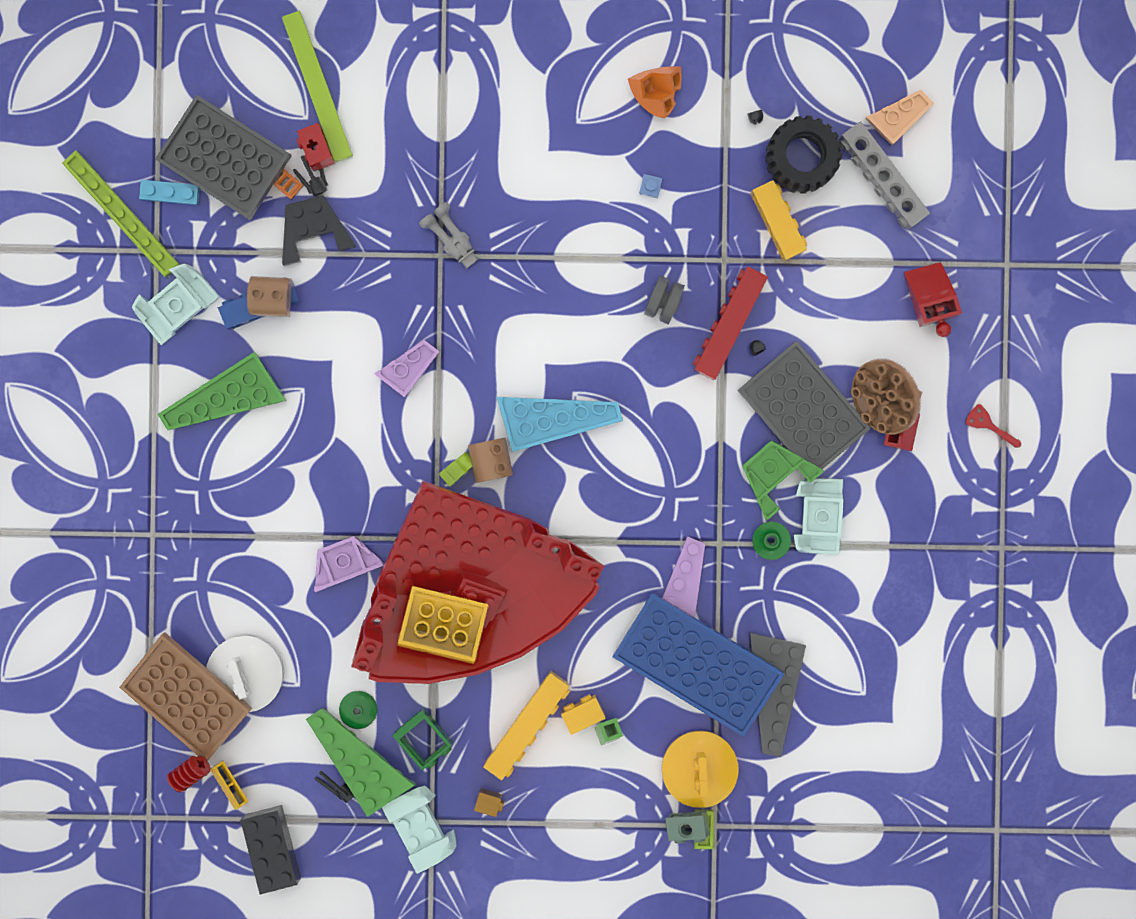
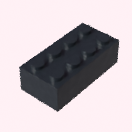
(270, 849)

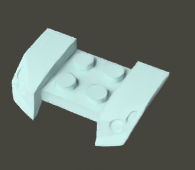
(175, 303)
(820, 516)
(419, 828)

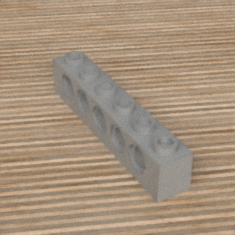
(883, 164)

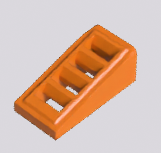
(297, 187)

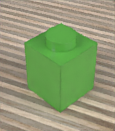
(608, 731)

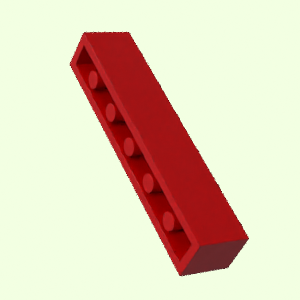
(730, 323)

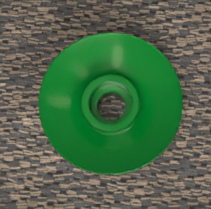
(781, 540)
(360, 700)

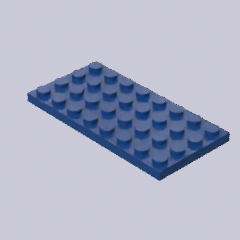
(698, 664)

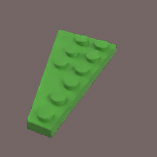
(234, 391)
(362, 768)

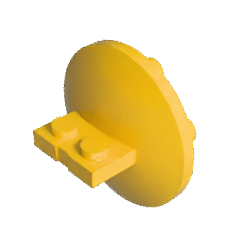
(700, 769)

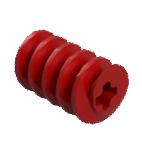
(188, 773)

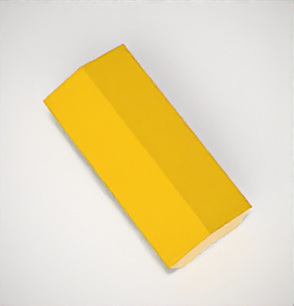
(225, 787)

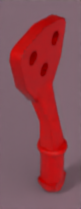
(987, 423)

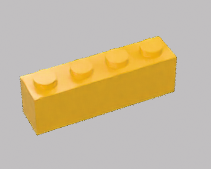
(778, 220)

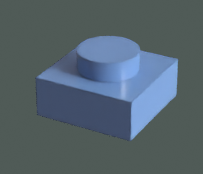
(650, 186)

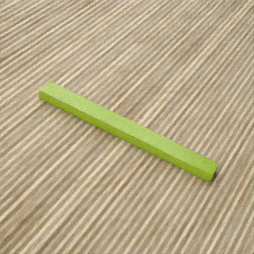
(317, 86)
(120, 213)

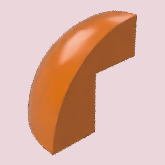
(656, 89)

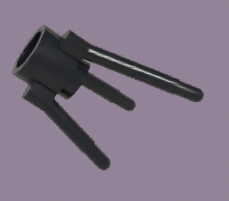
(316, 185)
(342, 792)

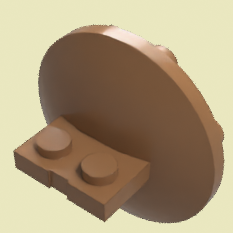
(886, 396)

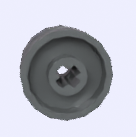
(665, 300)

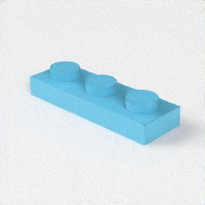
(169, 192)

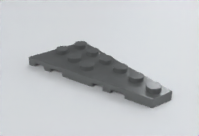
(777, 710)

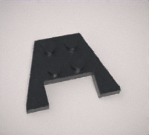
(310, 220)

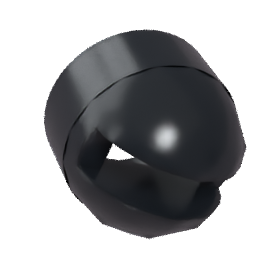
(756, 116)
(757, 347)

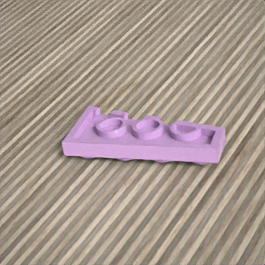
(685, 578)

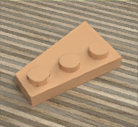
(900, 116)

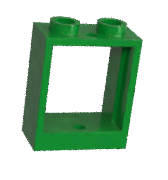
(411, 751)

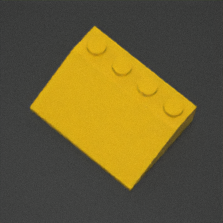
(443, 625)

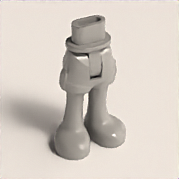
(456, 246)

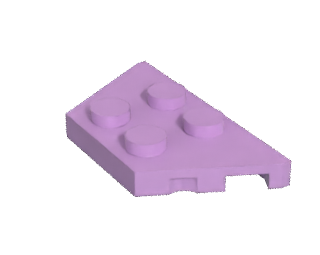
(343, 562)

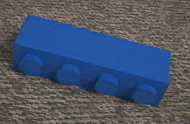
(236, 312)

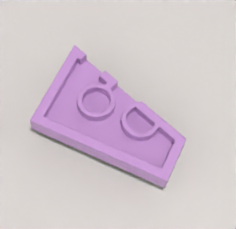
(408, 368)

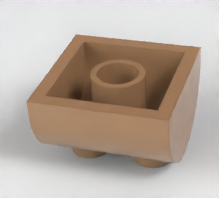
(269, 296)
(490, 460)

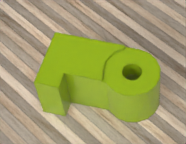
(456, 469)

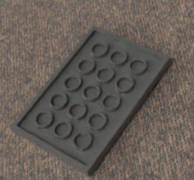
(223, 157)
(803, 407)

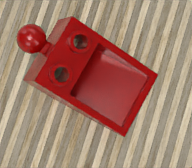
(932, 293)

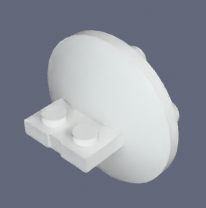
(248, 669)

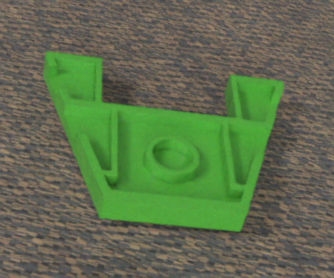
(770, 468)

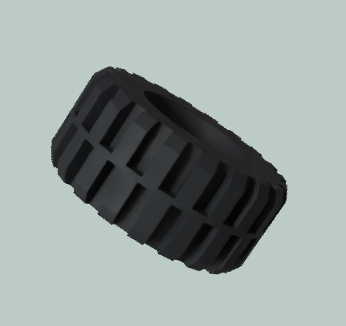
(817, 133)

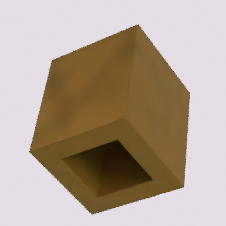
(489, 802)

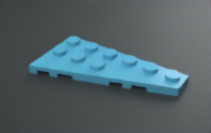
(544, 420)

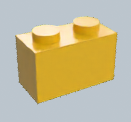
(582, 714)

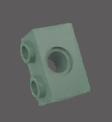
(697, 821)

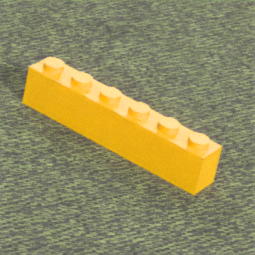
(526, 725)

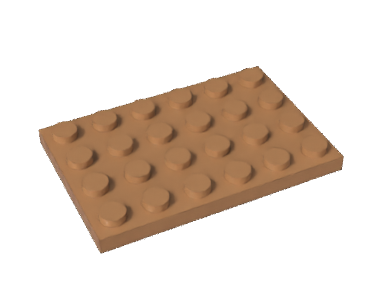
(185, 697)

